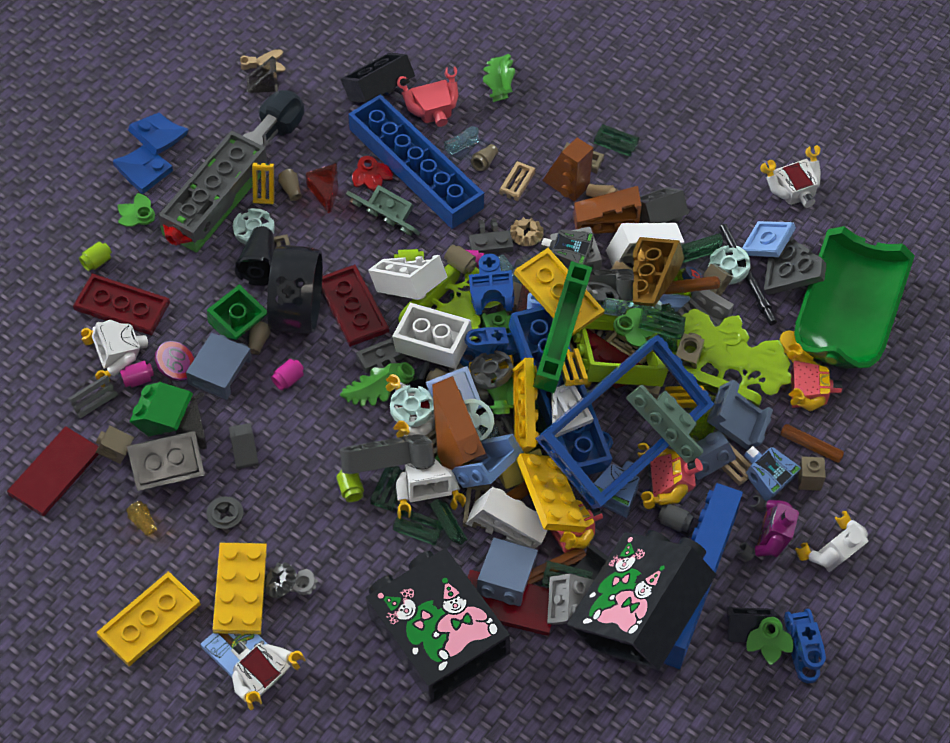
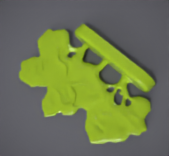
(458, 306)
(728, 349)

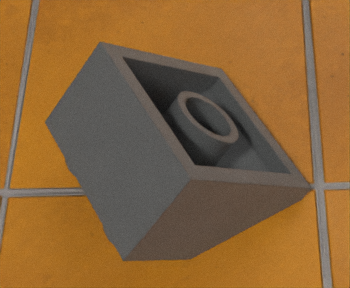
(663, 206)

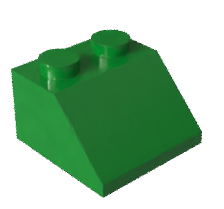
(235, 313)
(160, 408)

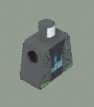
(570, 246)

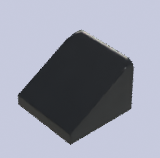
(420, 375)

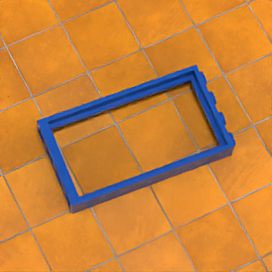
(568, 464)

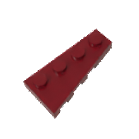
(604, 352)

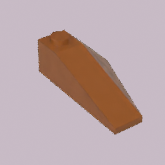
(455, 432)

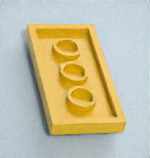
(545, 279)
(524, 404)
(551, 494)
(240, 588)
(148, 618)

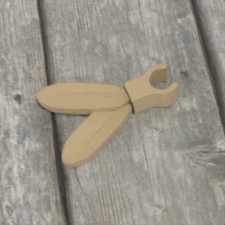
(252, 62)

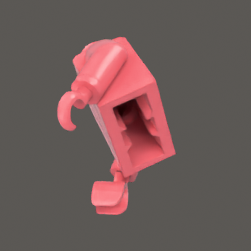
(433, 100)

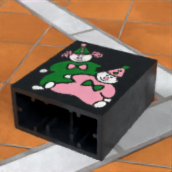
(643, 598)
(437, 623)

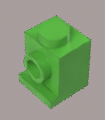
(497, 319)

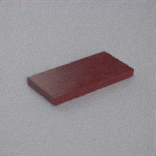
(121, 303)
(353, 305)
(53, 471)
(529, 616)

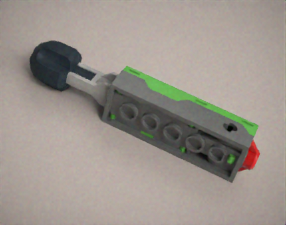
(227, 175)

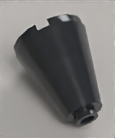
(256, 257)

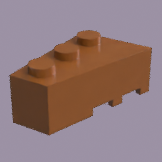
(571, 170)
(608, 211)

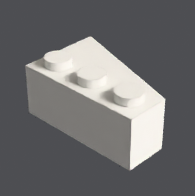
(627, 235)
(408, 278)
(508, 518)

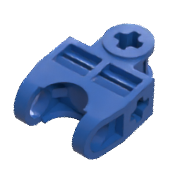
(491, 285)
(488, 344)
(806, 642)

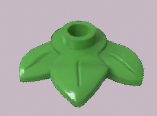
(134, 213)
(632, 334)
(770, 643)

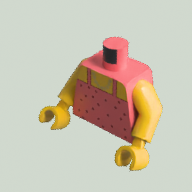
(809, 381)
(670, 477)
(572, 540)

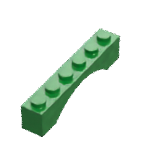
(562, 327)

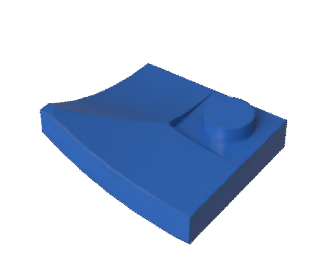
(157, 132)
(143, 168)

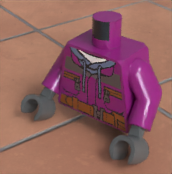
(776, 529)

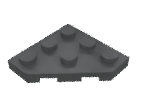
(793, 268)

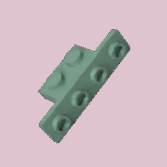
(389, 206)
(668, 420)

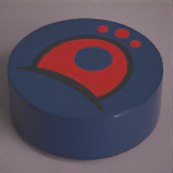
(691, 273)

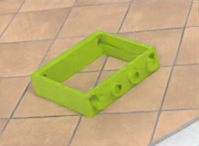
(649, 375)

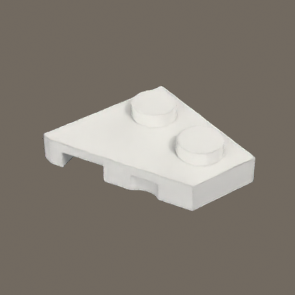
(562, 401)

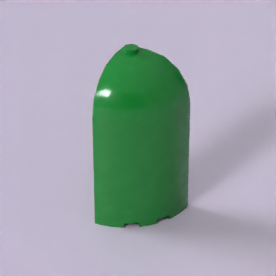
(854, 308)

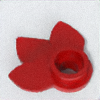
(372, 175)

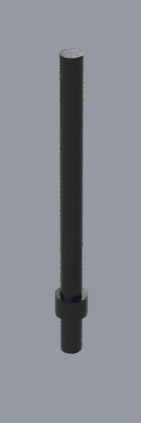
(763, 304)

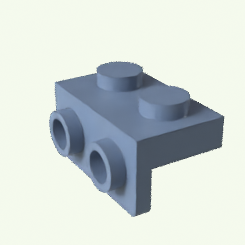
(716, 453)

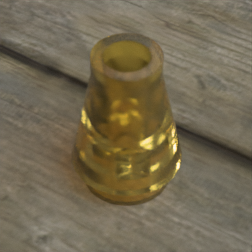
(141, 517)

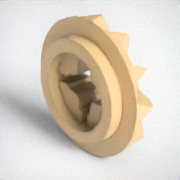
(532, 237)

